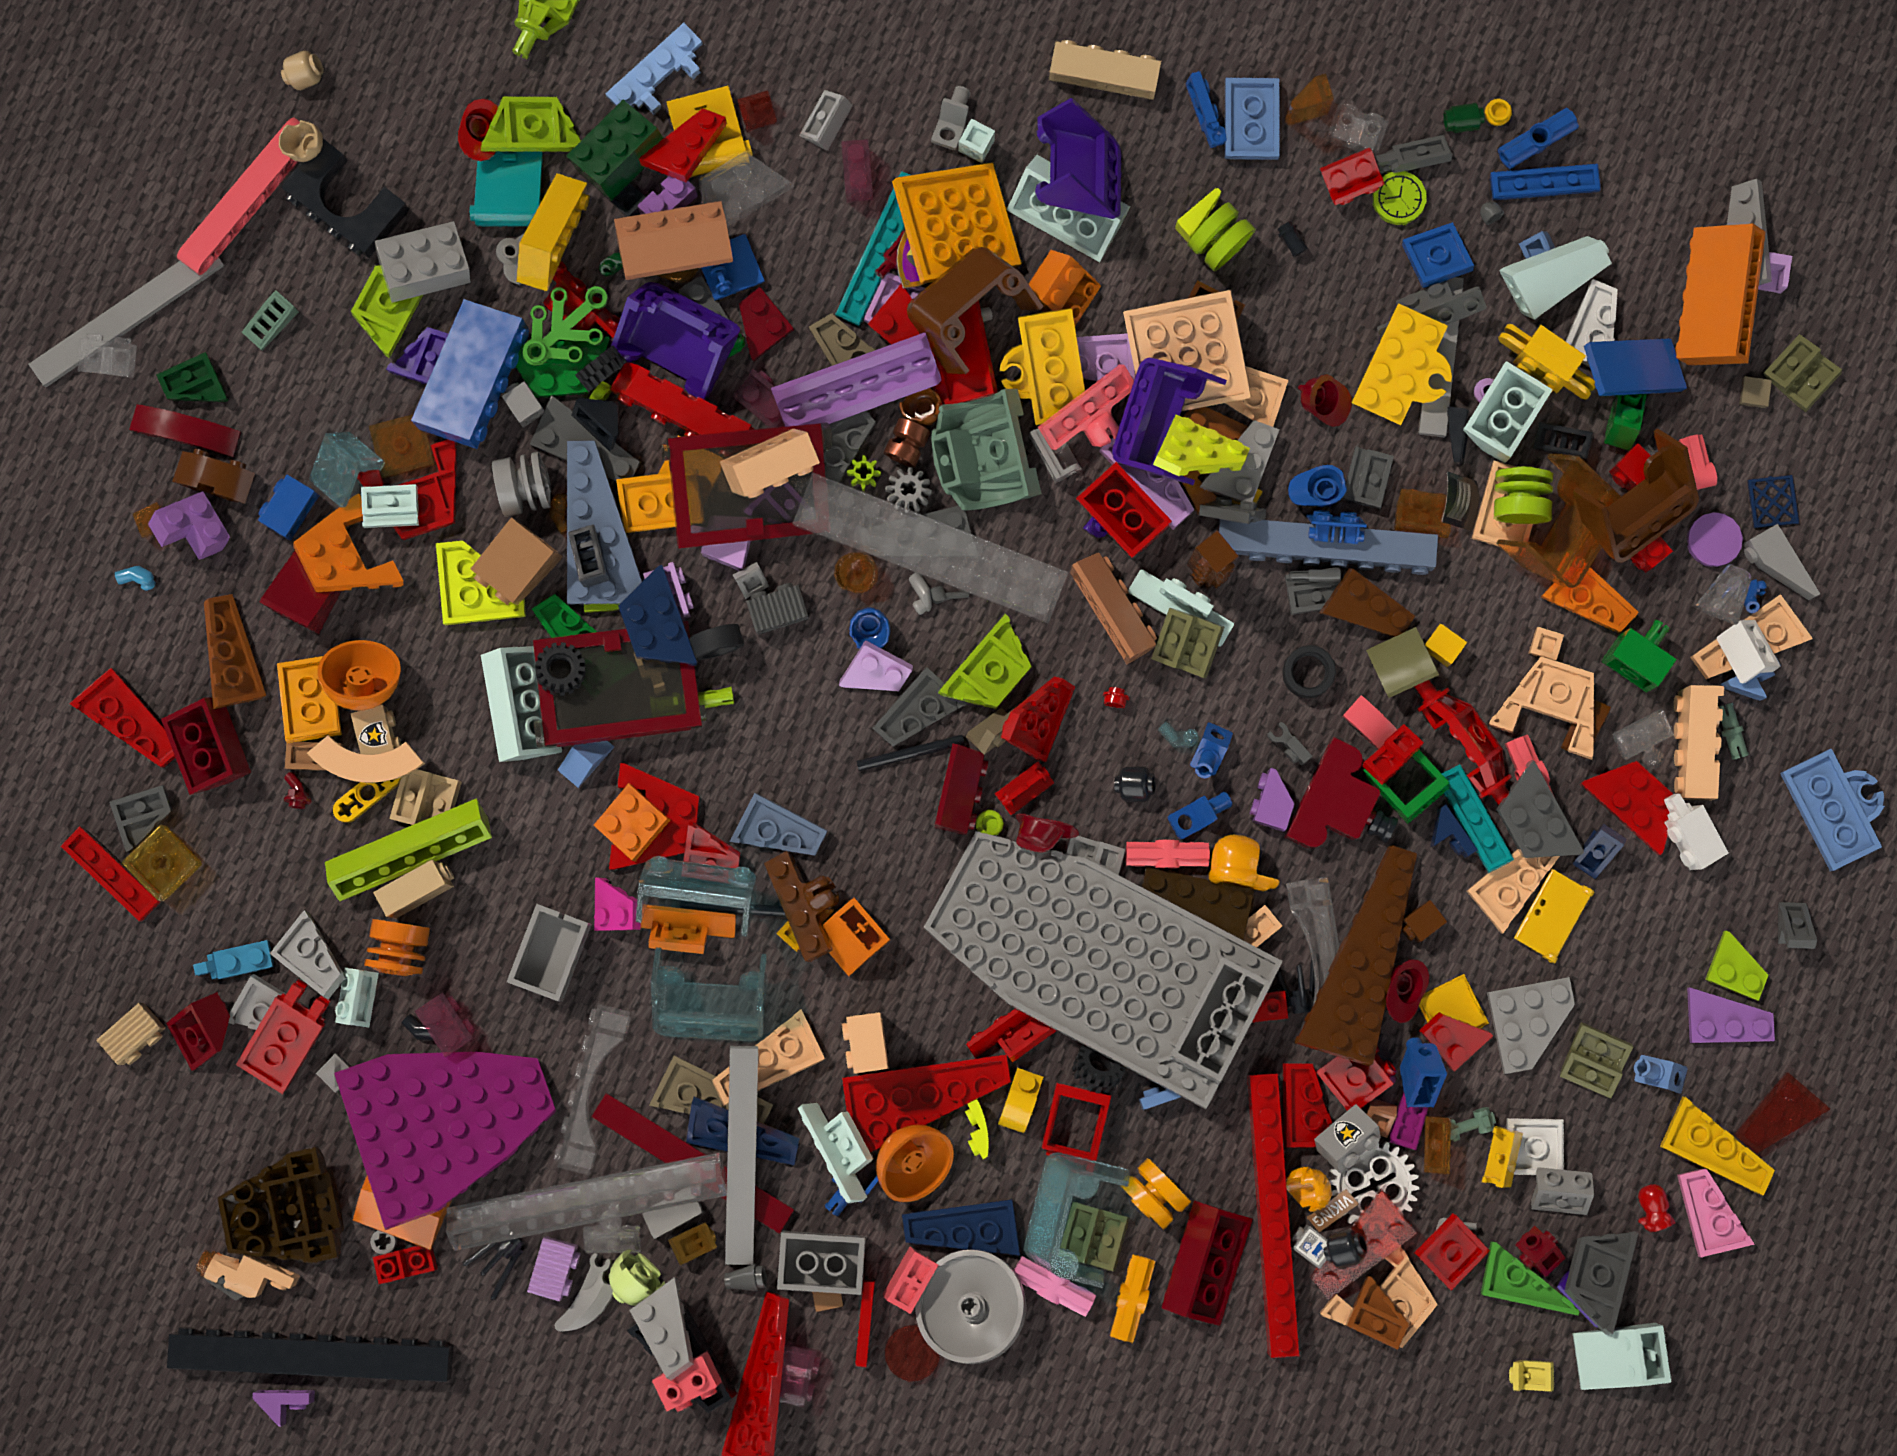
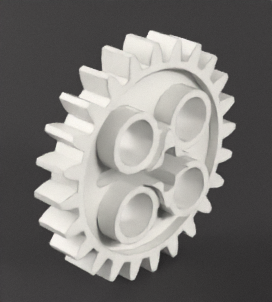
(1365, 1168)

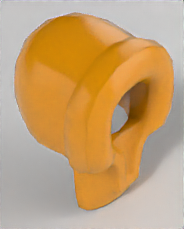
(1236, 863)

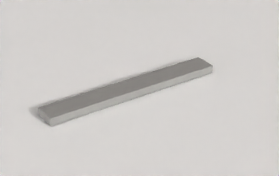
(120, 318)
(741, 1155)

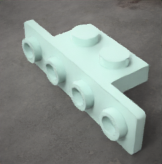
(1174, 595)
(840, 1147)

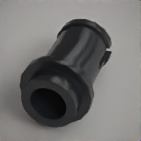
(1292, 238)

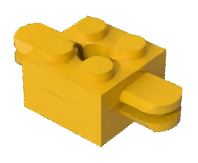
(1548, 359)

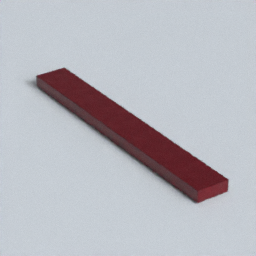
(671, 1148)

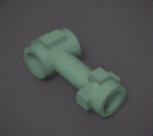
(1483, 1120)

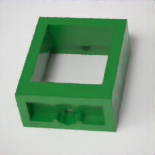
(1422, 800)

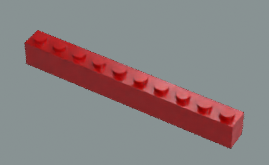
(1272, 1215)

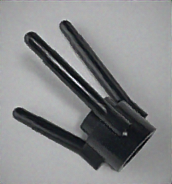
(1303, 998)
(504, 1248)

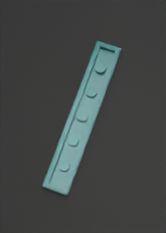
(865, 281)

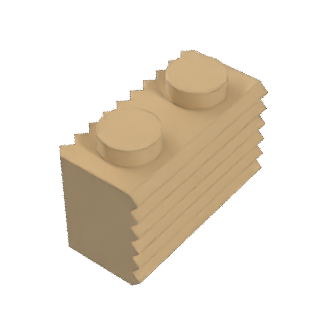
(131, 1035)

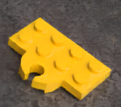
(1047, 362)
(1404, 365)

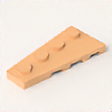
(1508, 888)
(779, 1055)

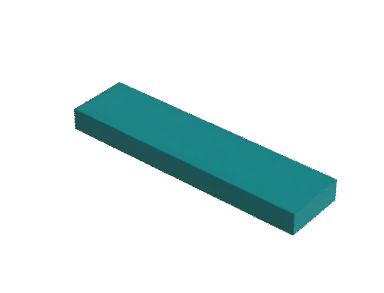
(1476, 820)

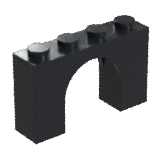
(308, 188)

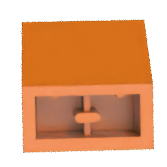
(1064, 285)
(853, 936)

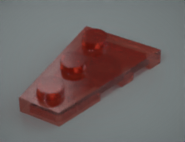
(1779, 1114)

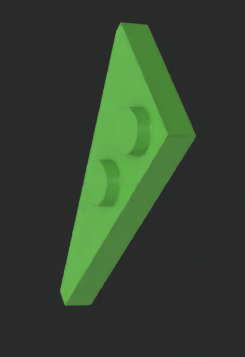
(1512, 1281)

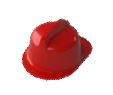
(474, 128)

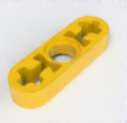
(356, 810)

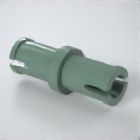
(1733, 732)

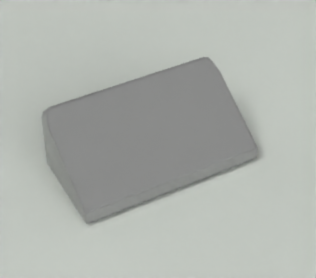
(826, 119)
(666, 1219)

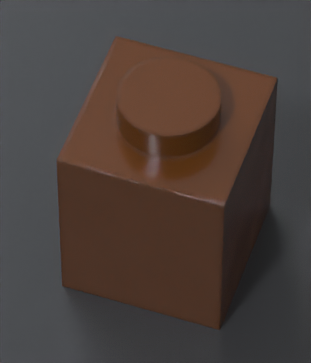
(1422, 922)

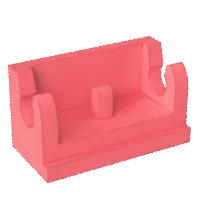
(910, 1280)

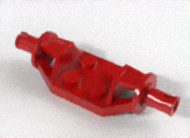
(1474, 735)

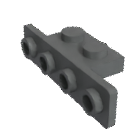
(1441, 305)

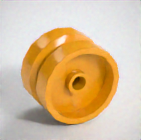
(1153, 1196)

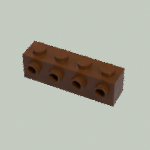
(1212, 562)

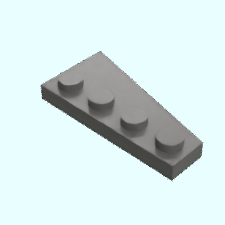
(1748, 208)

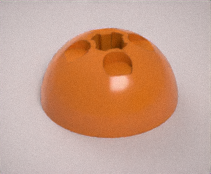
(359, 674)
(913, 1162)

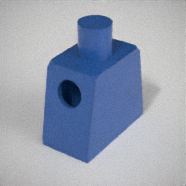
(1422, 1073)

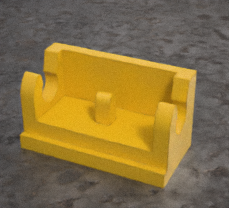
(1502, 1157)

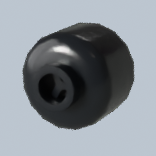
(1135, 784)
(1345, 1248)

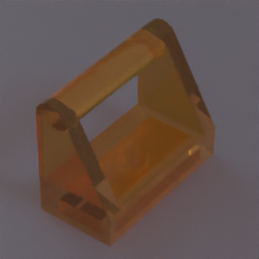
(1311, 101)

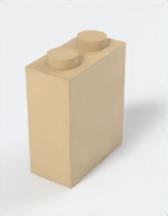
(414, 888)

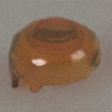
(856, 572)

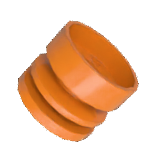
(397, 947)

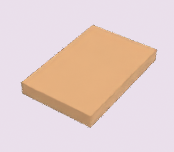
(1487, 528)

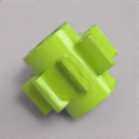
(869, 477)

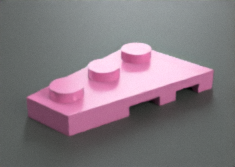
(1709, 1215)

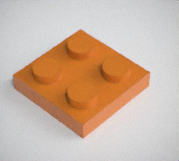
(631, 822)

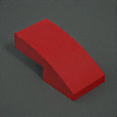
(1393, 754)

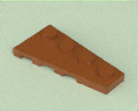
(230, 656)

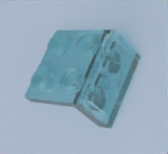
(339, 465)

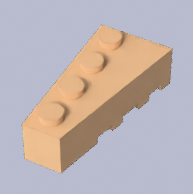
(1698, 742)

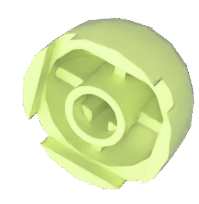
(633, 1278)

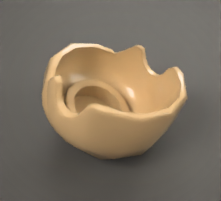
(301, 141)

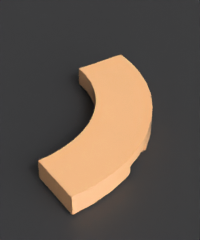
(365, 767)

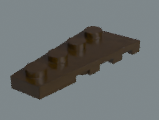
(1219, 904)

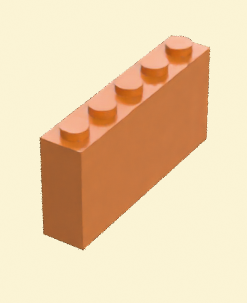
(1720, 294)

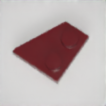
(762, 323)

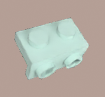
(356, 997)

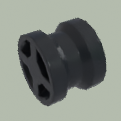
(1382, 826)

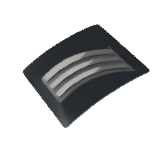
(1461, 502)

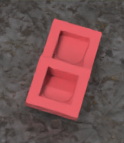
(1369, 722)

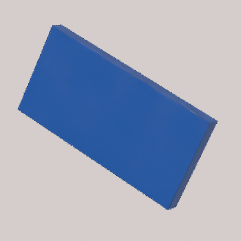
(1635, 367)

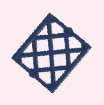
(1769, 480)

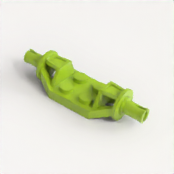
(532, 14)

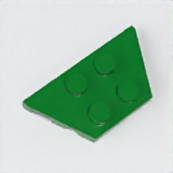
(558, 376)

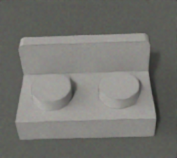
(1563, 1191)

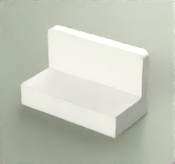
(1747, 650)

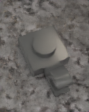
(1295, 750)

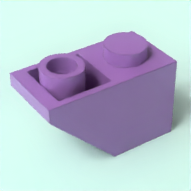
(1274, 804)

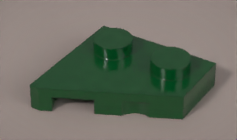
(193, 381)

